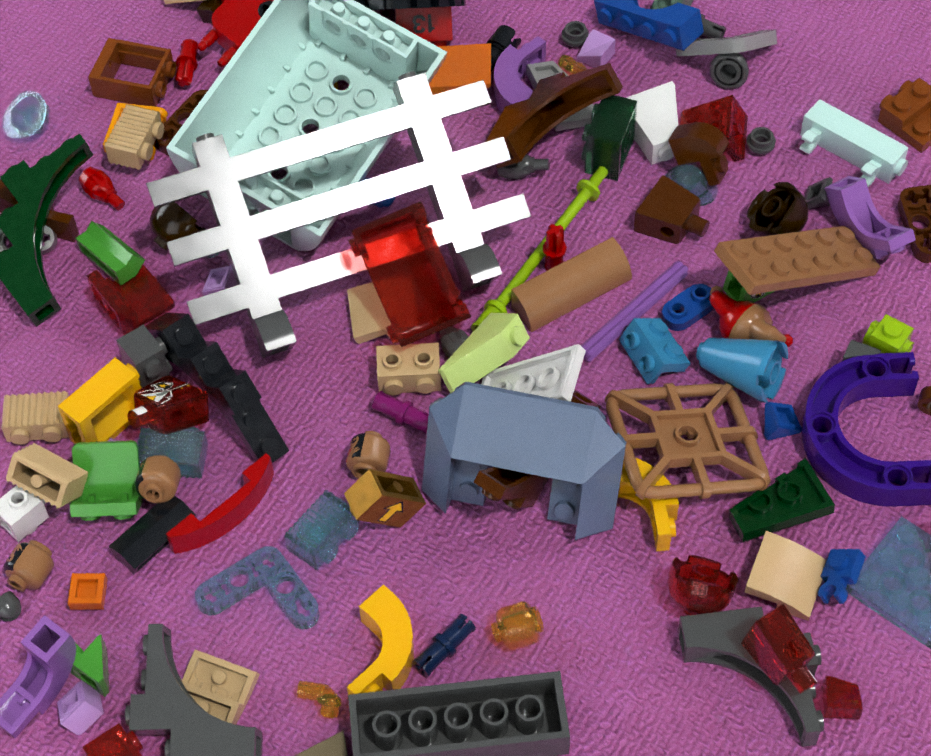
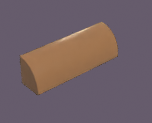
(571, 284)

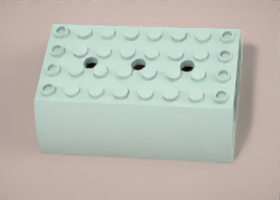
(286, 81)

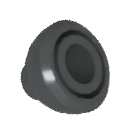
(729, 70)

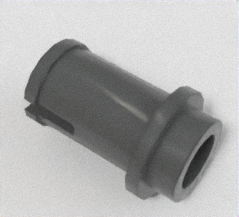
(711, 29)

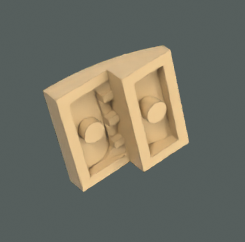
(366, 313)
(786, 575)
(219, 685)

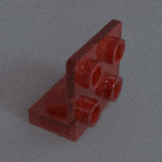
(726, 116)
(133, 302)

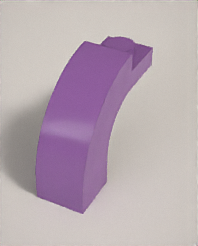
(511, 69)
(855, 210)
(46, 669)

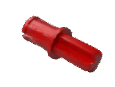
(186, 62)
(554, 246)

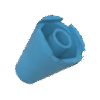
(746, 364)

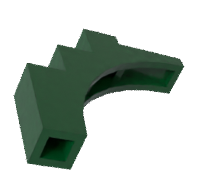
(25, 222)

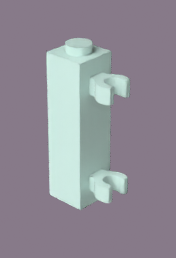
(854, 142)

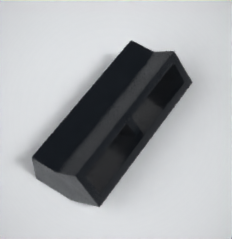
(148, 534)

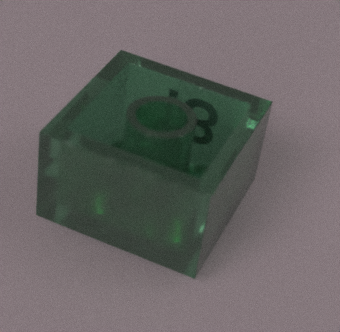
(609, 135)

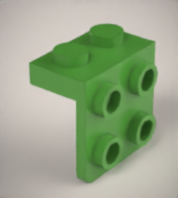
(110, 480)

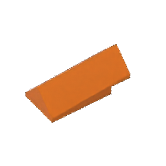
(462, 67)

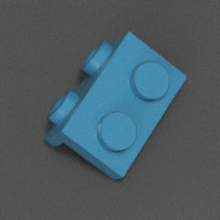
(653, 348)

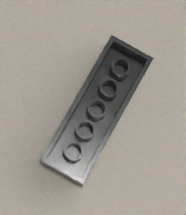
(464, 719)

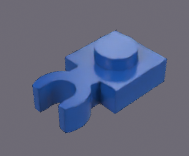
(839, 570)

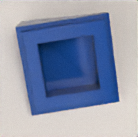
(780, 421)

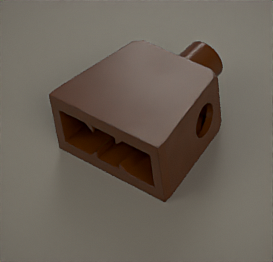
(670, 213)

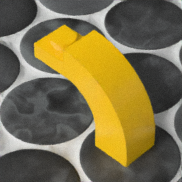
(660, 511)
(392, 625)

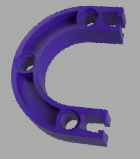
(831, 453)

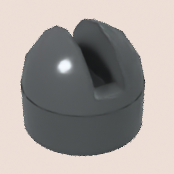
(9, 606)

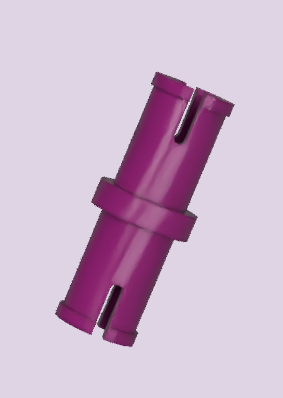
(401, 411)

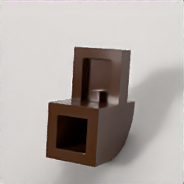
(701, 144)

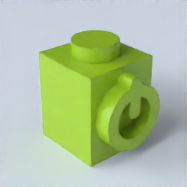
(889, 335)

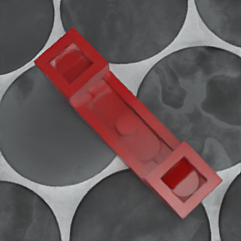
(193, 533)

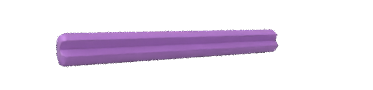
(634, 309)

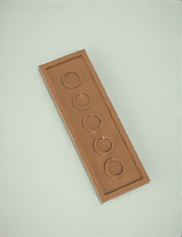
(796, 259)

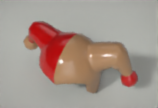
(744, 319)

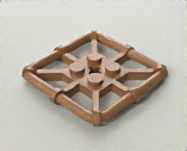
(675, 452)

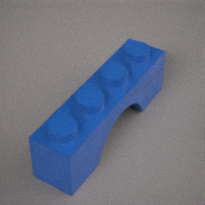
(671, 26)

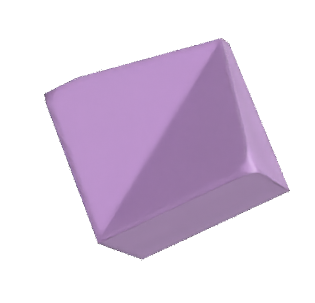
(597, 49)
(80, 708)

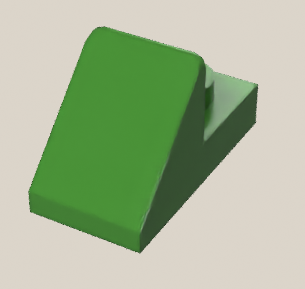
(92, 666)

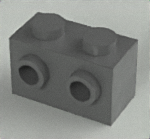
(145, 355)

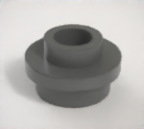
(575, 33)
(761, 140)

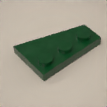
(786, 503)

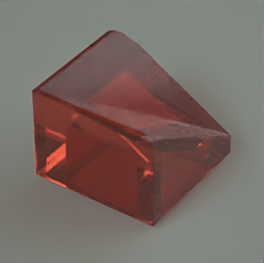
(841, 699)

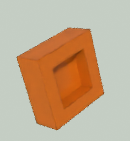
(87, 591)

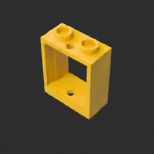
(105, 397)

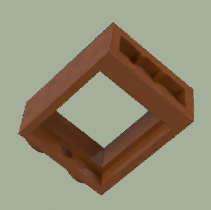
(134, 54)

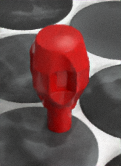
(100, 187)

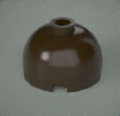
(778, 211)
(171, 223)

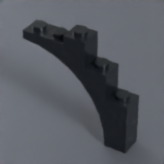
(226, 387)

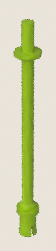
(587, 191)

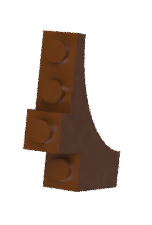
(550, 104)
(513, 487)

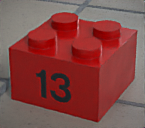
(428, 23)

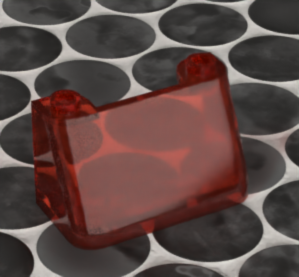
(409, 275)

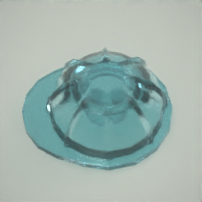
(26, 115)
(693, 179)

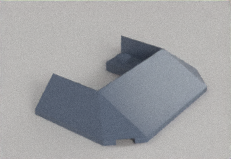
(526, 435)

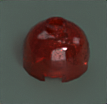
(700, 585)

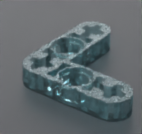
(266, 577)

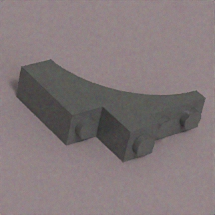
(717, 641)
(172, 711)

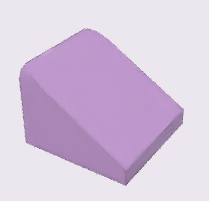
(219, 279)

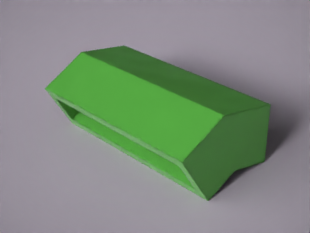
(109, 253)

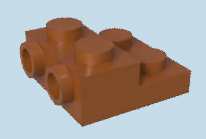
(909, 113)

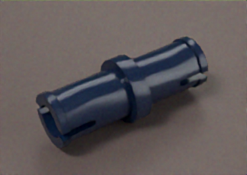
(444, 645)

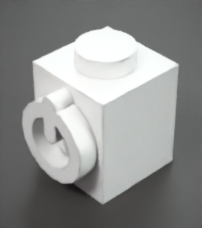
(21, 512)

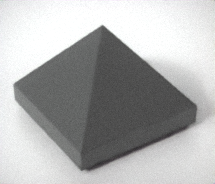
(816, 194)

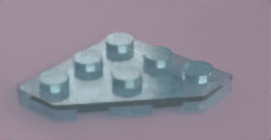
(898, 580)

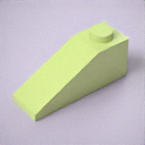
(486, 349)

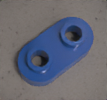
(690, 305)

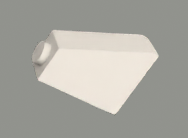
(656, 121)

